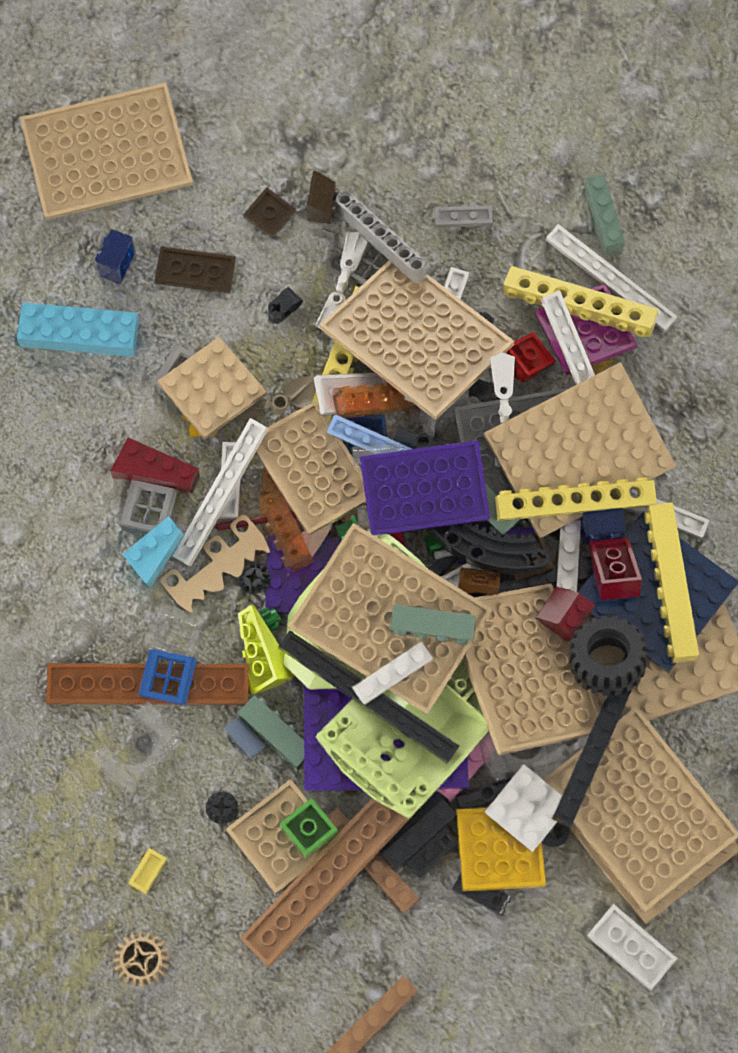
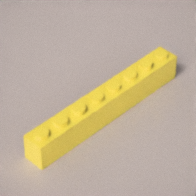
(672, 583)

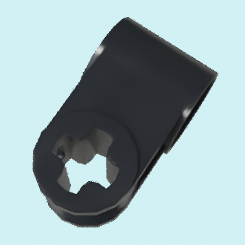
(286, 303)

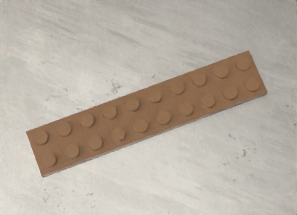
(322, 881)

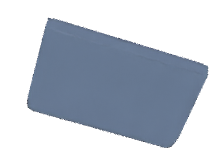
(244, 737)

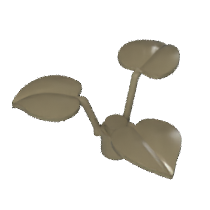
(299, 391)

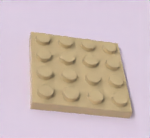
(212, 387)
(266, 844)

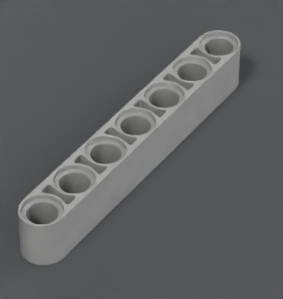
(381, 236)

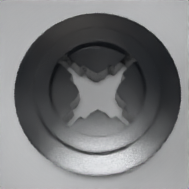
(259, 584)
(228, 814)
(561, 836)

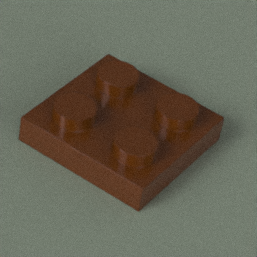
(479, 581)

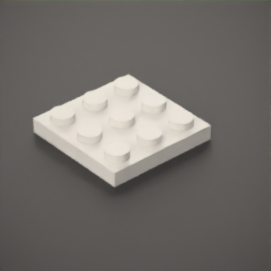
(526, 807)

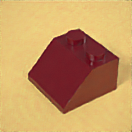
(564, 612)

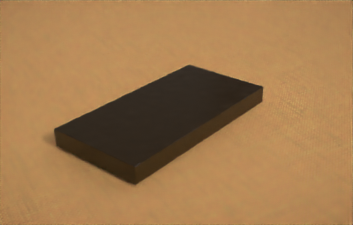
(195, 270)

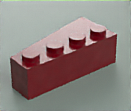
(151, 466)

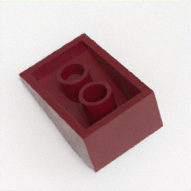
(615, 569)

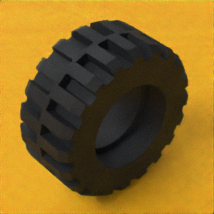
(608, 678)

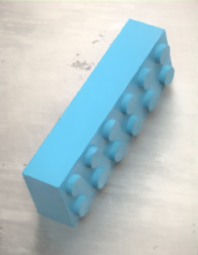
(78, 329)

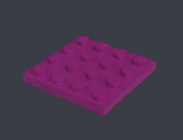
(598, 340)

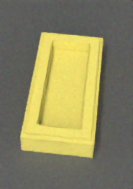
(147, 871)

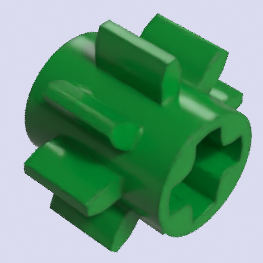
(270, 618)

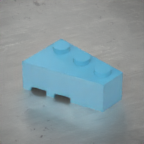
(154, 550)

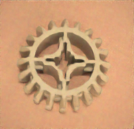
(150, 957)

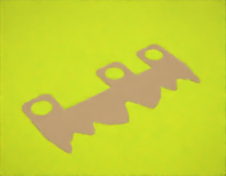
(227, 560)

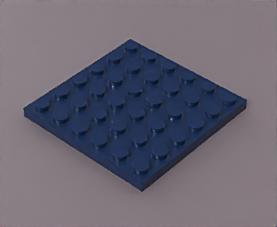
(706, 585)

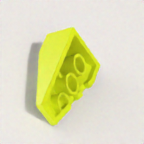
(261, 653)

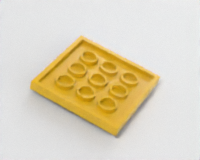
(493, 856)

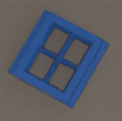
(150, 673)

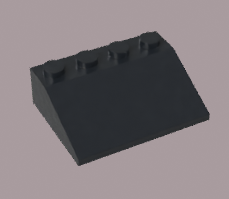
(417, 831)

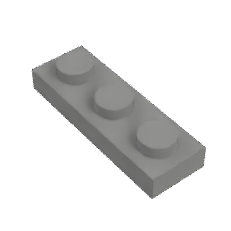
(463, 216)

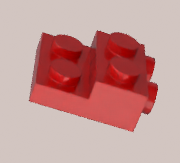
(530, 357)

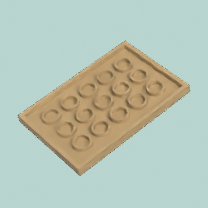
(312, 468)

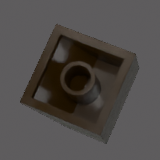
(321, 199)

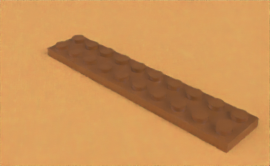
(121, 684)

